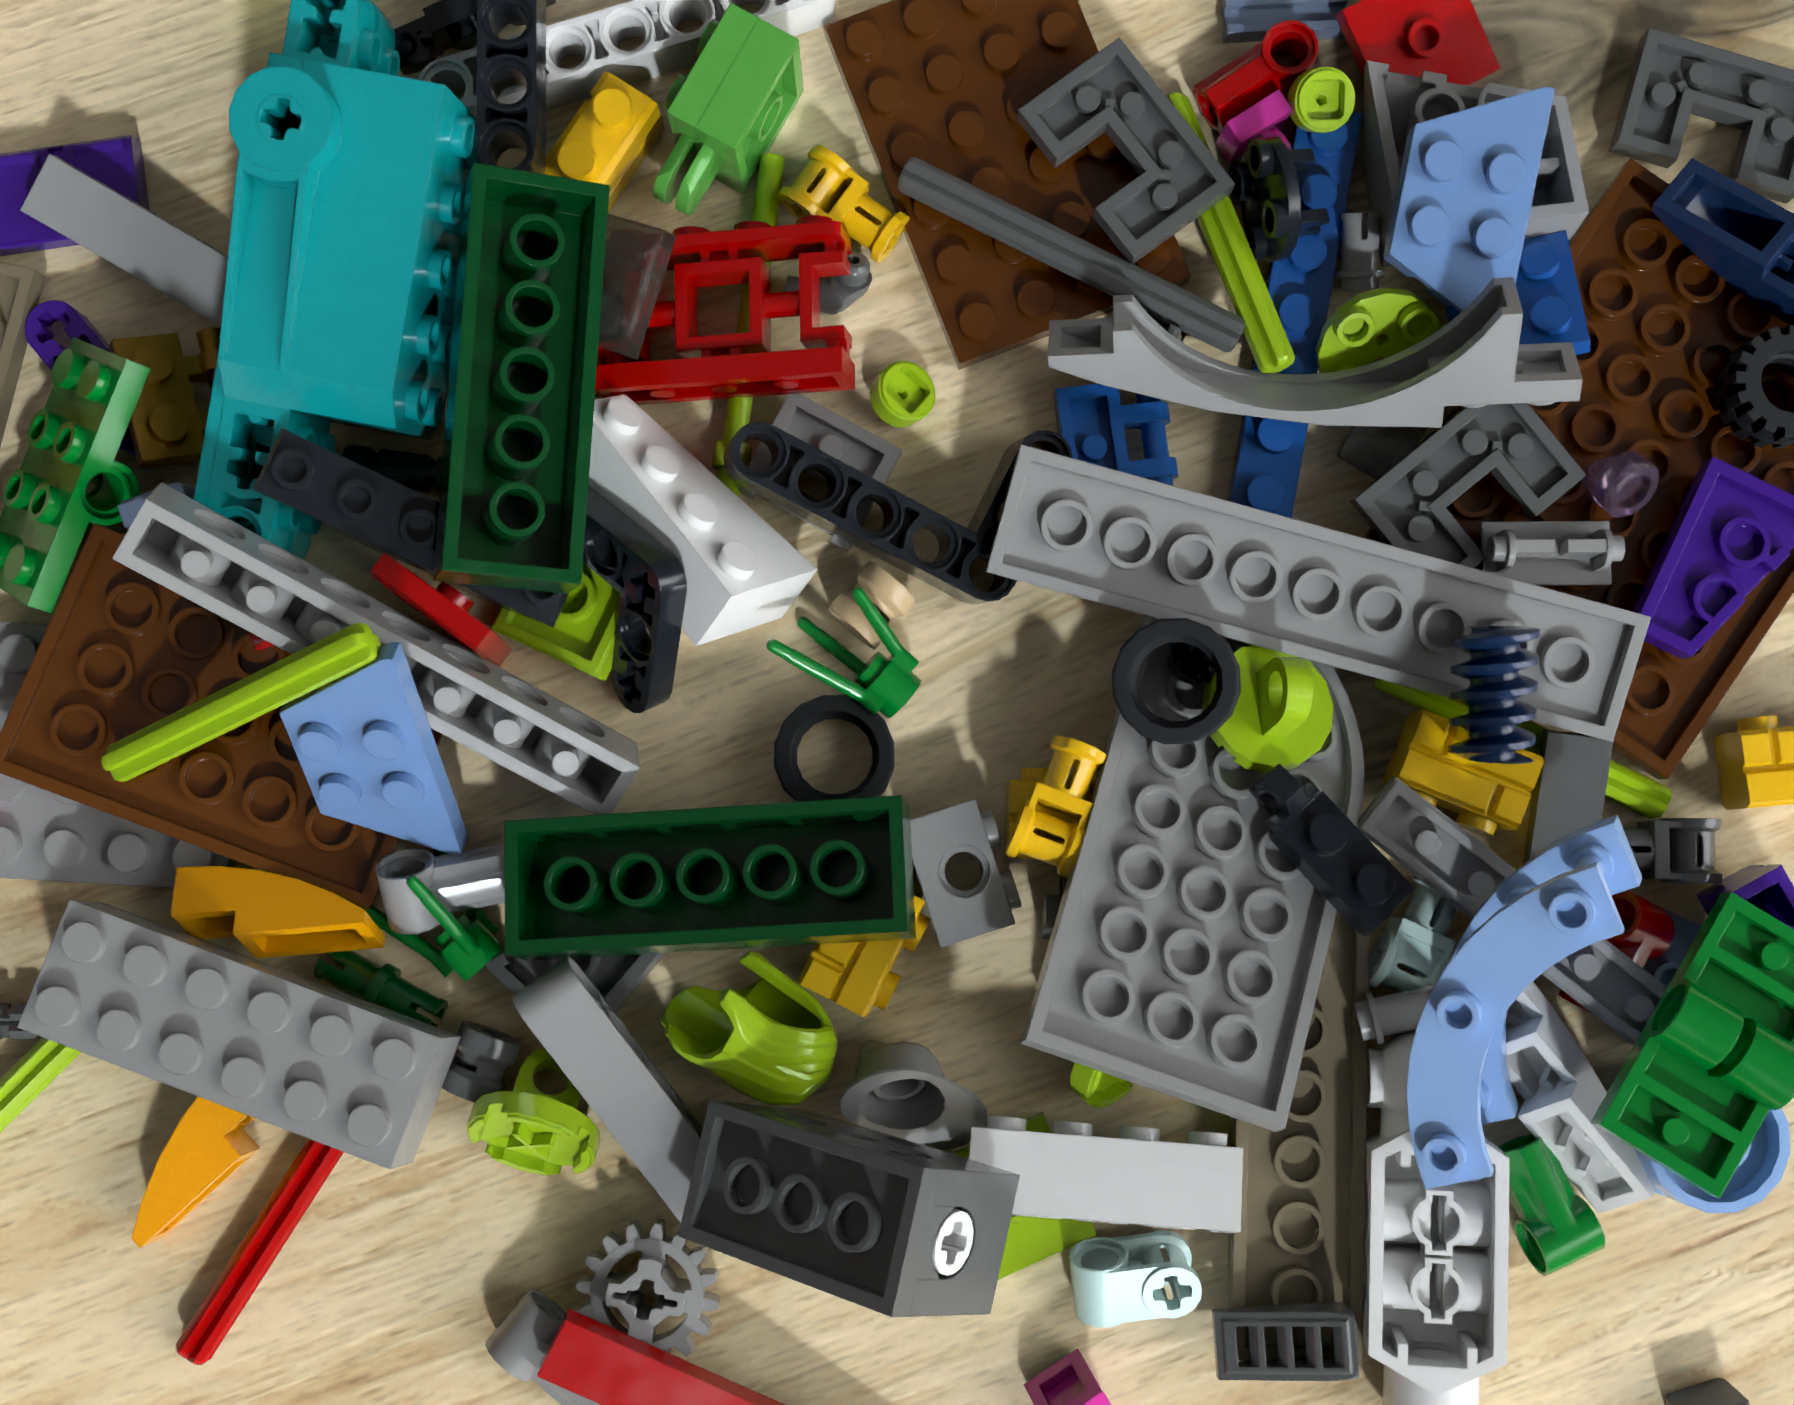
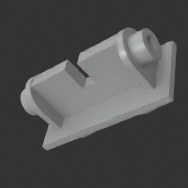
(1551, 551)

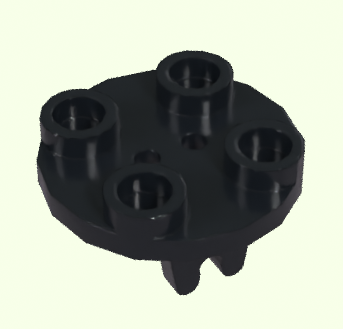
(1271, 197)

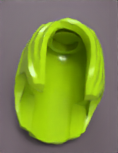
(757, 1039)

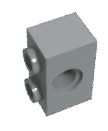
(953, 912)

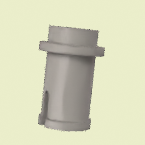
(1360, 251)
(1390, 1013)

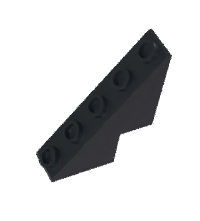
(376, 515)

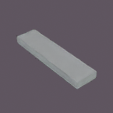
(129, 236)

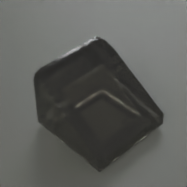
(1377, 448)

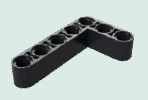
(508, 64)
(901, 514)

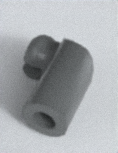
(840, 291)

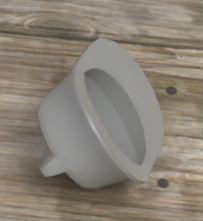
(907, 1096)

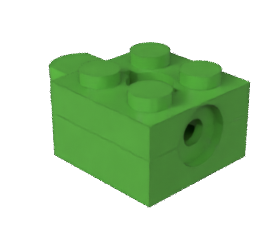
(728, 107)

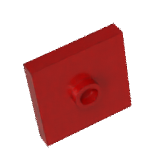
(1419, 38)
(443, 607)

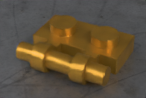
(166, 419)

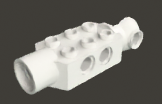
(1429, 1257)

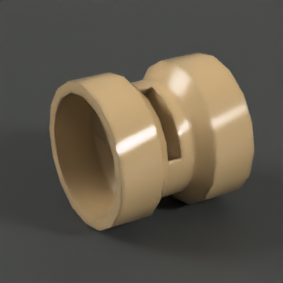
(884, 592)

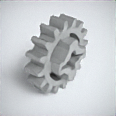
(675, 1294)

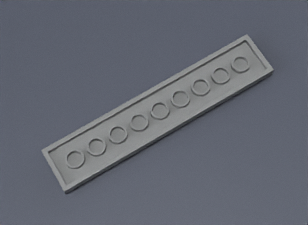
(1303, 587)

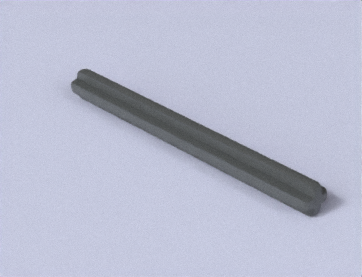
(1070, 254)

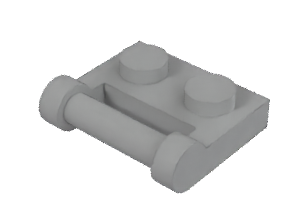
(836, 438)

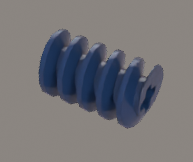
(1494, 694)

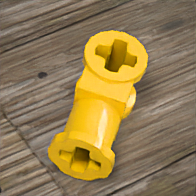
(835, 191)
(1058, 811)

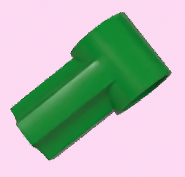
(1553, 1221)

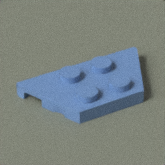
(1468, 196)
(375, 754)

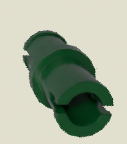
(379, 985)

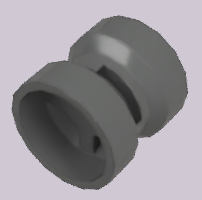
(480, 1061)

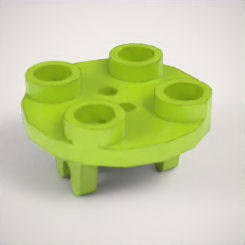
(1353, 329)

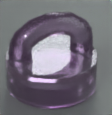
(1621, 483)

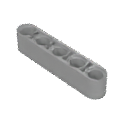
(614, 1077)

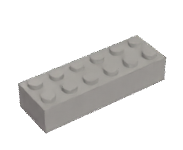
(240, 1033)

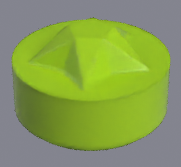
(1321, 99)
(902, 394)

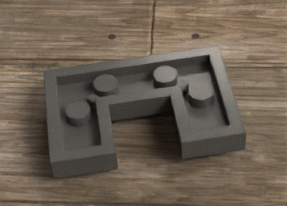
(1689, 77)
(1174, 166)
(1508, 440)

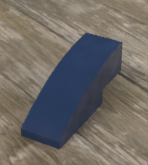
(1734, 234)

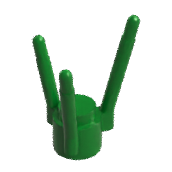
(883, 681)
(464, 943)

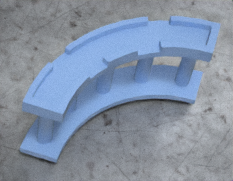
(1520, 930)

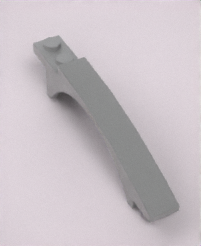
(1462, 364)

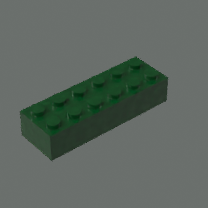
(521, 381)
(709, 879)

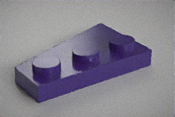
(1714, 556)

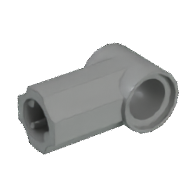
(458, 881)
(523, 1340)

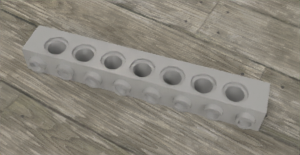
(300, 604)

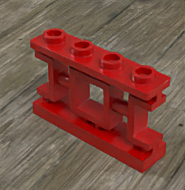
(742, 362)

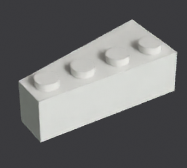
(732, 559)
(1117, 1178)

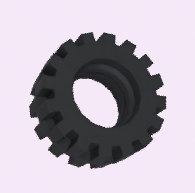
(1743, 389)

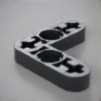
(651, 597)

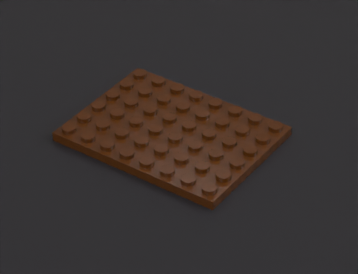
(1649, 387)

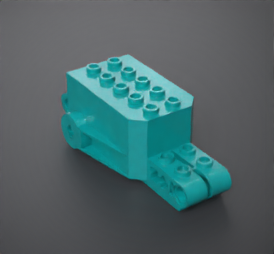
(333, 256)

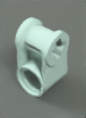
(1126, 1277)

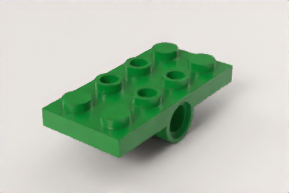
(68, 471)
(1712, 1050)

